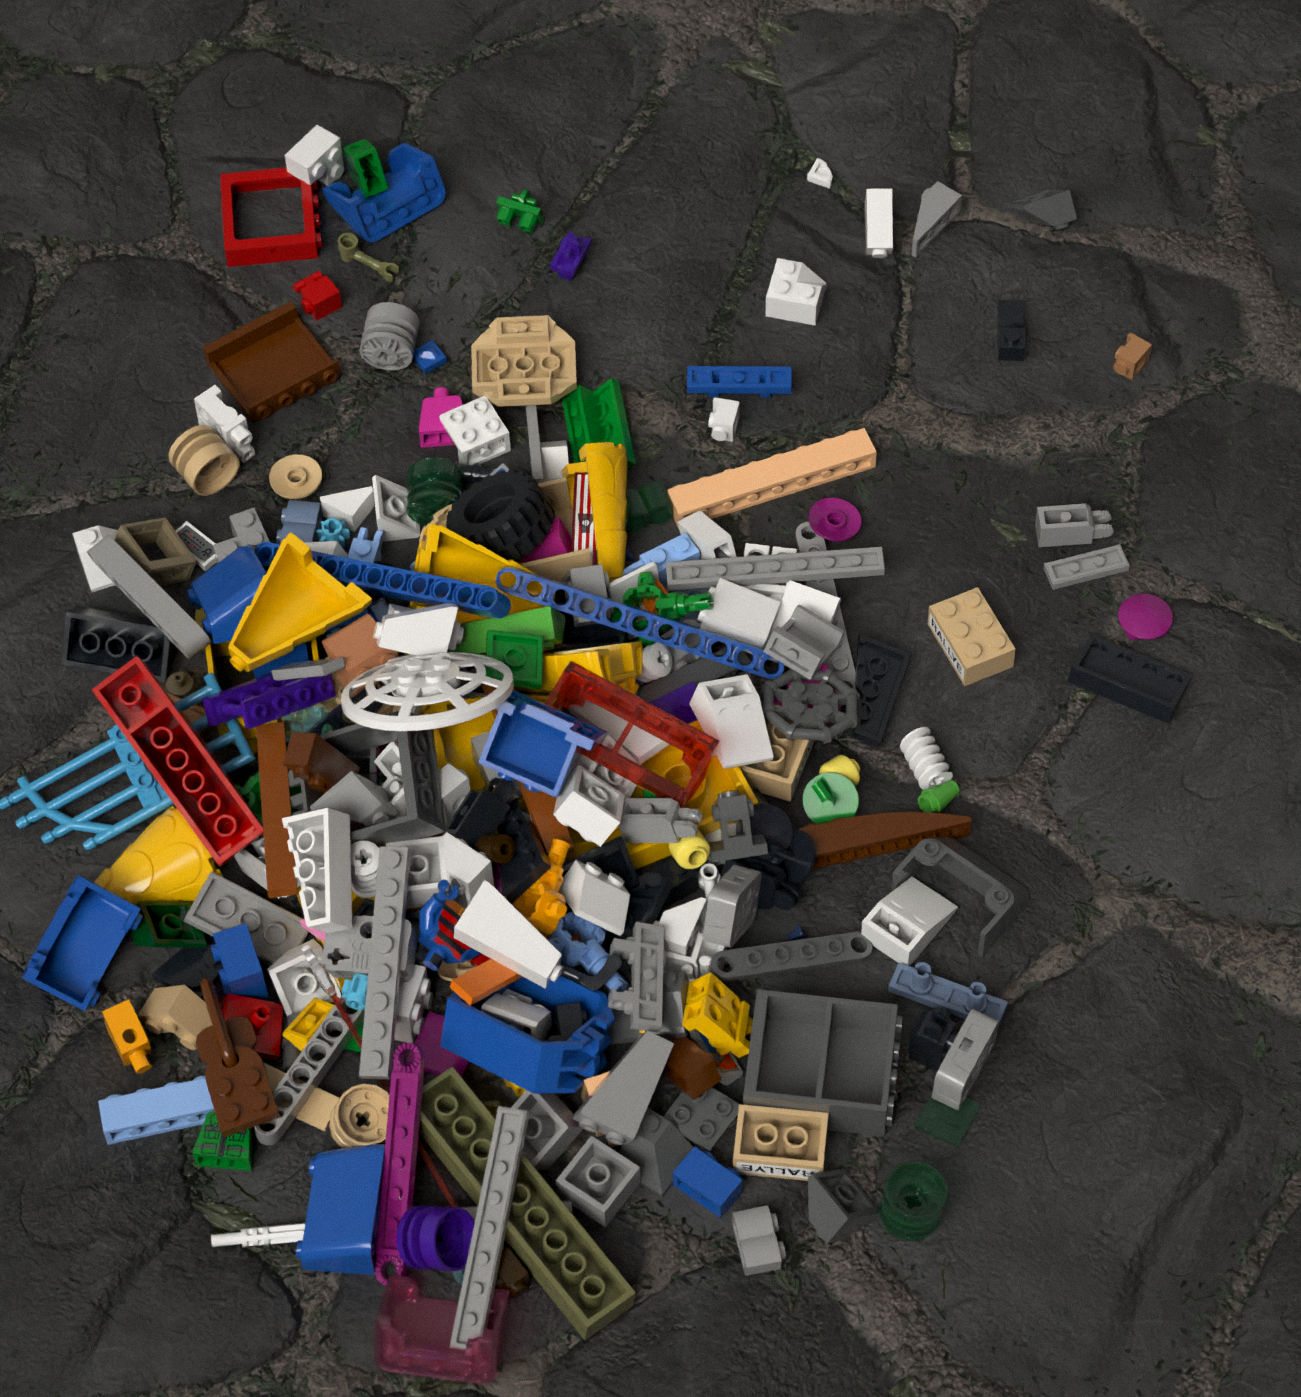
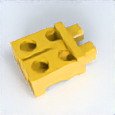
(718, 1015)

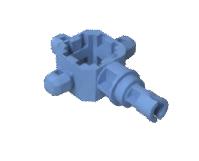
(588, 952)

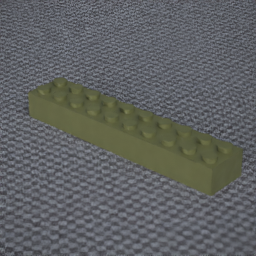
(539, 1224)

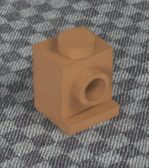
(1132, 356)

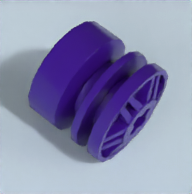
(435, 1237)

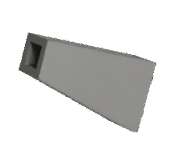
(625, 1092)

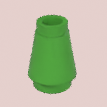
(938, 797)

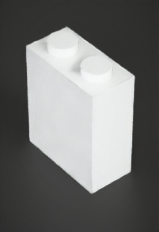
(739, 613)

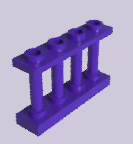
(267, 699)

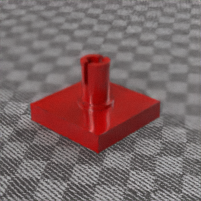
(265, 1019)

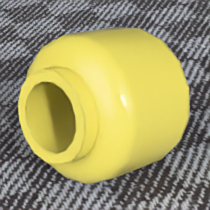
(844, 766)
(690, 852)

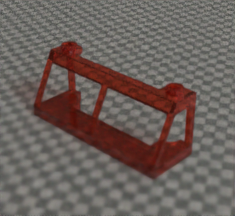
(699, 748)

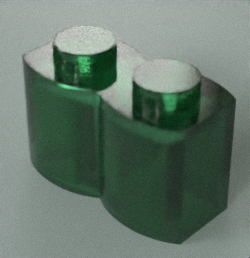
(647, 506)

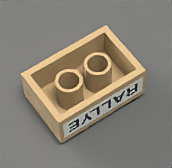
(971, 636)
(782, 774)
(779, 1142)

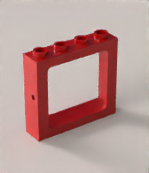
(260, 250)

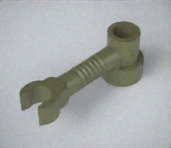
(349, 251)

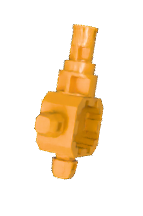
(542, 901)

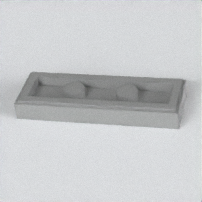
(1086, 567)
(308, 669)

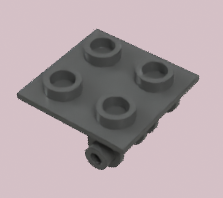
(703, 1118)

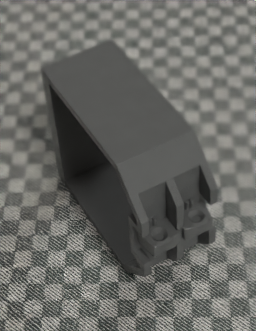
(419, 779)

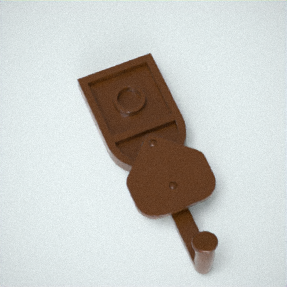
(233, 1070)

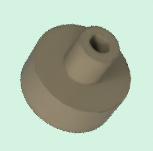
(180, 684)

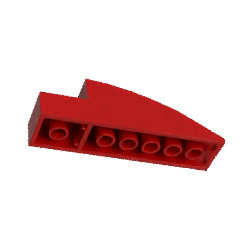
(179, 760)

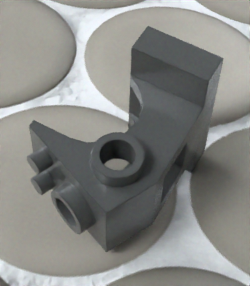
(734, 807)

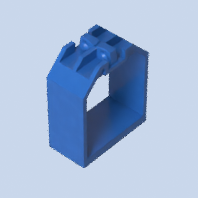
(522, 1058)

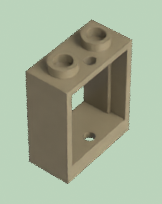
(179, 560)

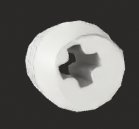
(656, 663)
(925, 758)
(364, 868)

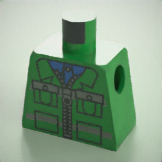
(362, 161)
(222, 1152)

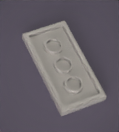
(227, 905)

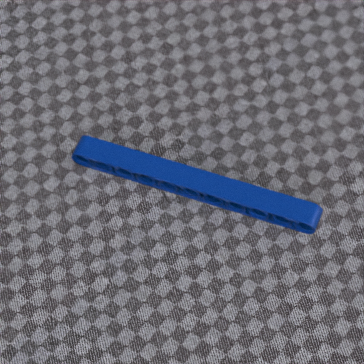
(416, 586)
(624, 623)

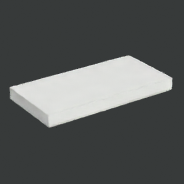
(638, 743)

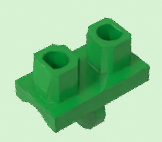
(522, 207)

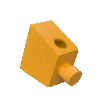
(128, 1036)

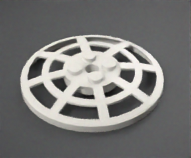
(427, 681)

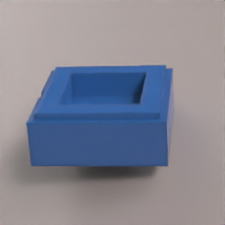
(429, 357)

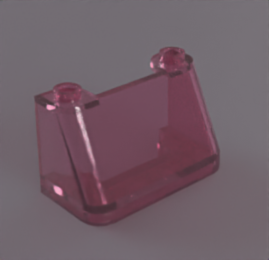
(417, 1332)

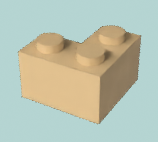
(176, 1011)

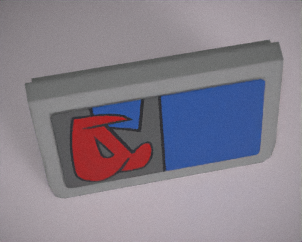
(728, 1066)

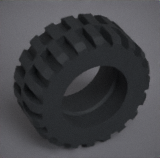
(503, 514)

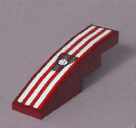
(582, 520)

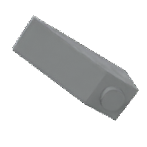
(936, 211)

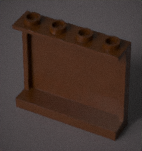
(270, 363)

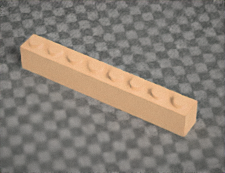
(775, 476)

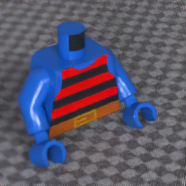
(437, 926)

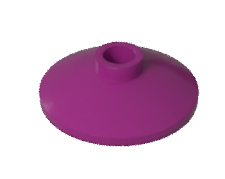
(834, 519)

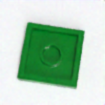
(520, 653)

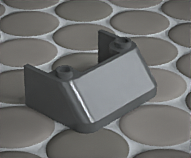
(1001, 892)

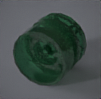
(431, 487)
(914, 1186)

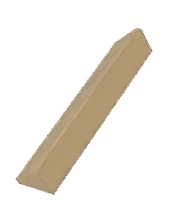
(316, 1109)

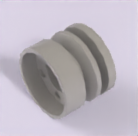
(389, 336)

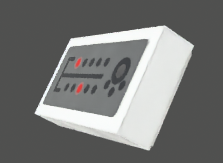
(198, 544)

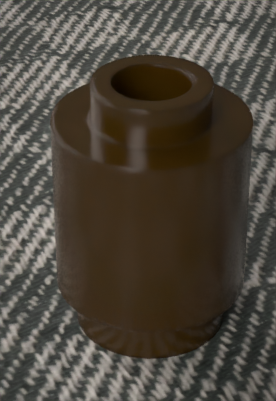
(497, 847)

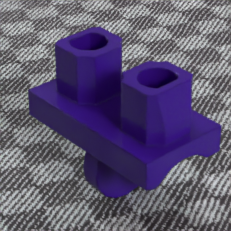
(570, 255)

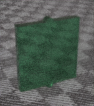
(947, 1122)

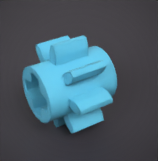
(333, 530)
(355, 991)

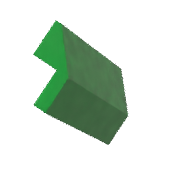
(597, 418)

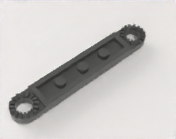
(790, 956)

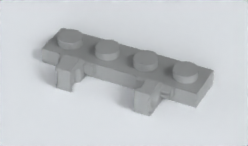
(645, 995)

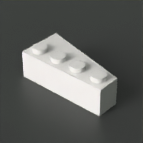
(323, 867)

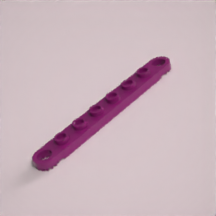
(399, 1156)

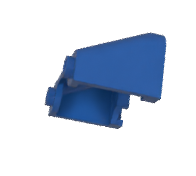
(411, 192)
(227, 592)
(81, 942)
(343, 1210)

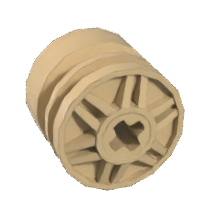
(203, 460)
(356, 1102)

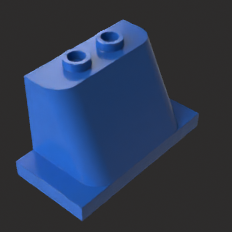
(537, 743)

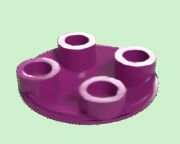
(1145, 617)

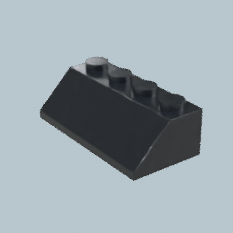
(111, 639)

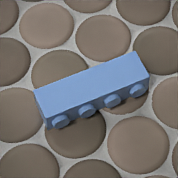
(155, 1110)

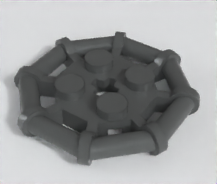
(810, 722)

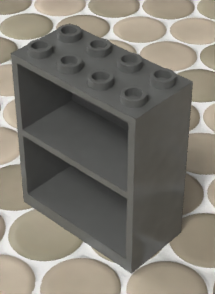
(825, 1058)

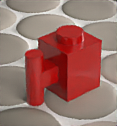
(318, 295)

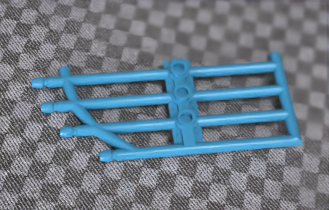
(143, 782)

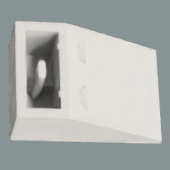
(734, 716)
(907, 920)

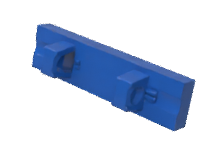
(739, 380)

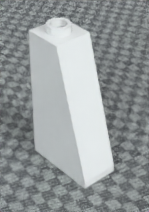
(507, 937)

